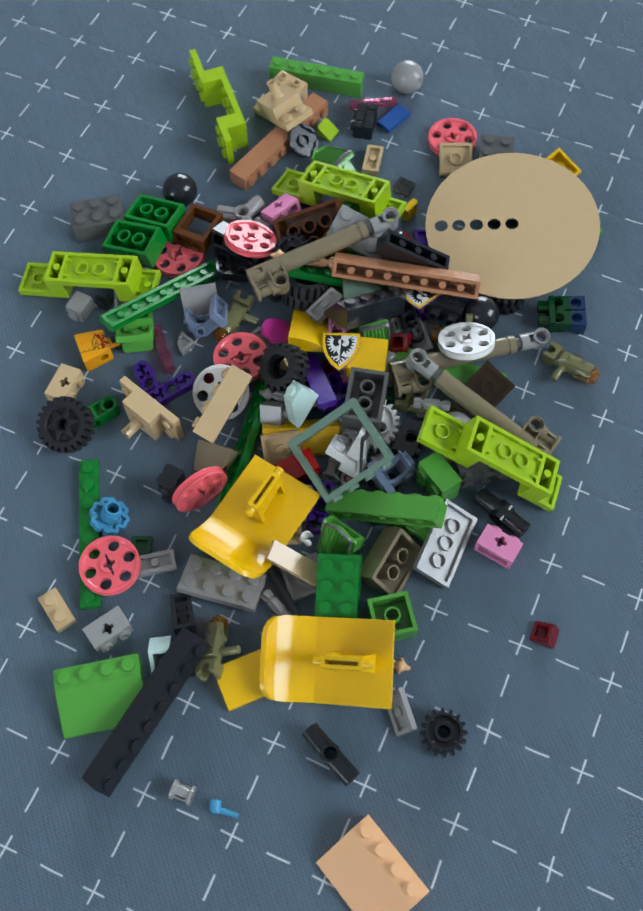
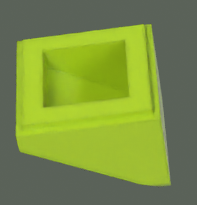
(327, 130)

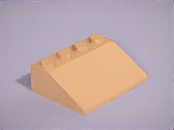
(371, 871)

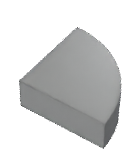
(185, 343)

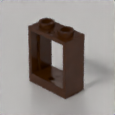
(193, 240)

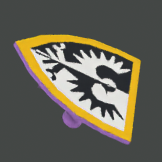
(418, 298)
(340, 348)

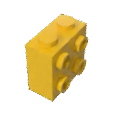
(370, 355)

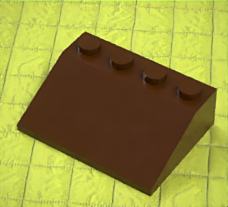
(310, 222)

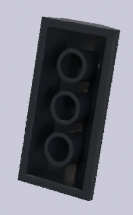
(367, 308)

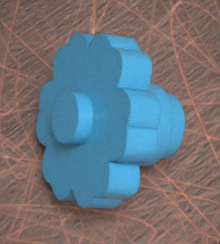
(109, 516)

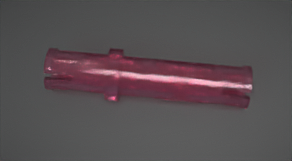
(381, 102)
(164, 353)

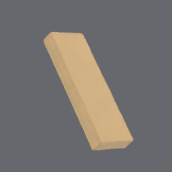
(292, 562)

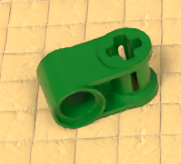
(101, 411)

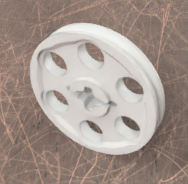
(466, 341)
(200, 385)

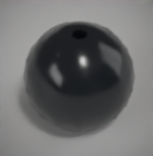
(180, 188)
(484, 311)

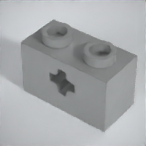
(98, 633)

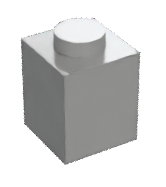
(80, 307)
(273, 412)

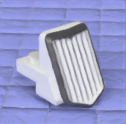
(351, 455)

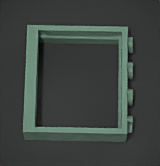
(367, 474)

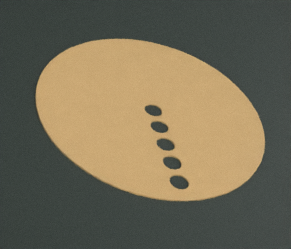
(554, 218)

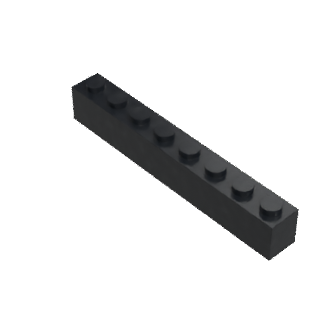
(145, 712)

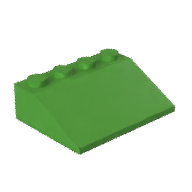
(97, 693)

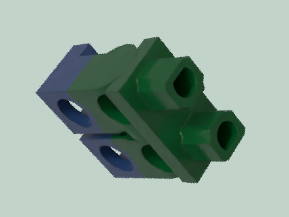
(563, 314)

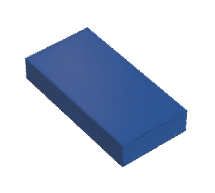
(393, 118)

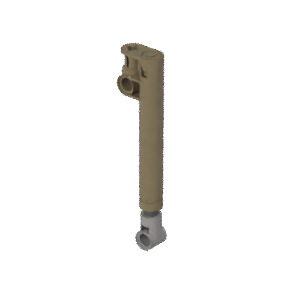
(267, 275)
(407, 381)
(476, 405)

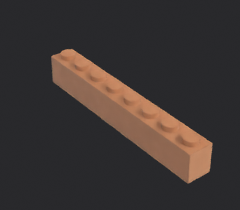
(272, 147)
(406, 275)

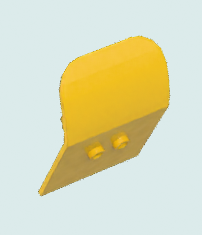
(257, 509)
(328, 660)

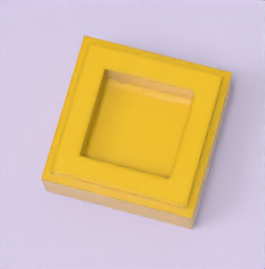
(411, 210)

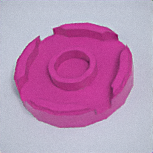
(276, 330)

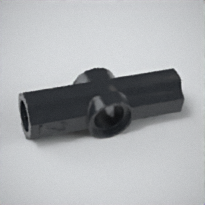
(501, 512)
(340, 764)

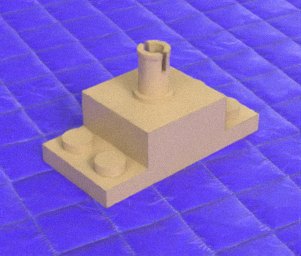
(282, 106)
(147, 414)

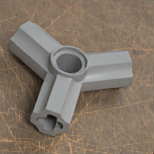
(242, 212)

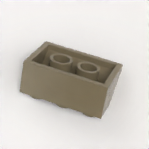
(390, 561)

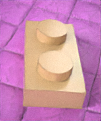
(372, 160)
(57, 610)

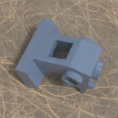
(214, 318)
(405, 467)

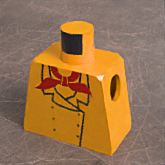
(95, 348)

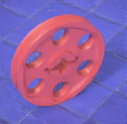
(451, 135)
(250, 239)
(181, 260)
(242, 350)
(199, 489)
(103, 572)

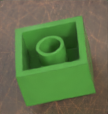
(438, 477)
(397, 608)

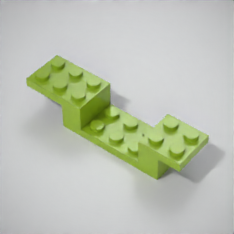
(217, 90)
(322, 178)
(88, 270)
(497, 448)

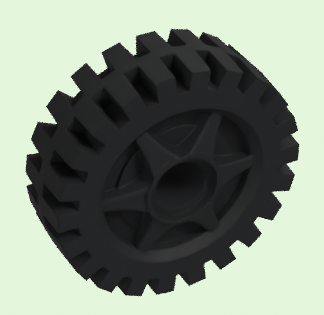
(53, 420)

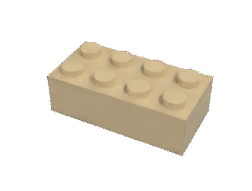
(222, 403)

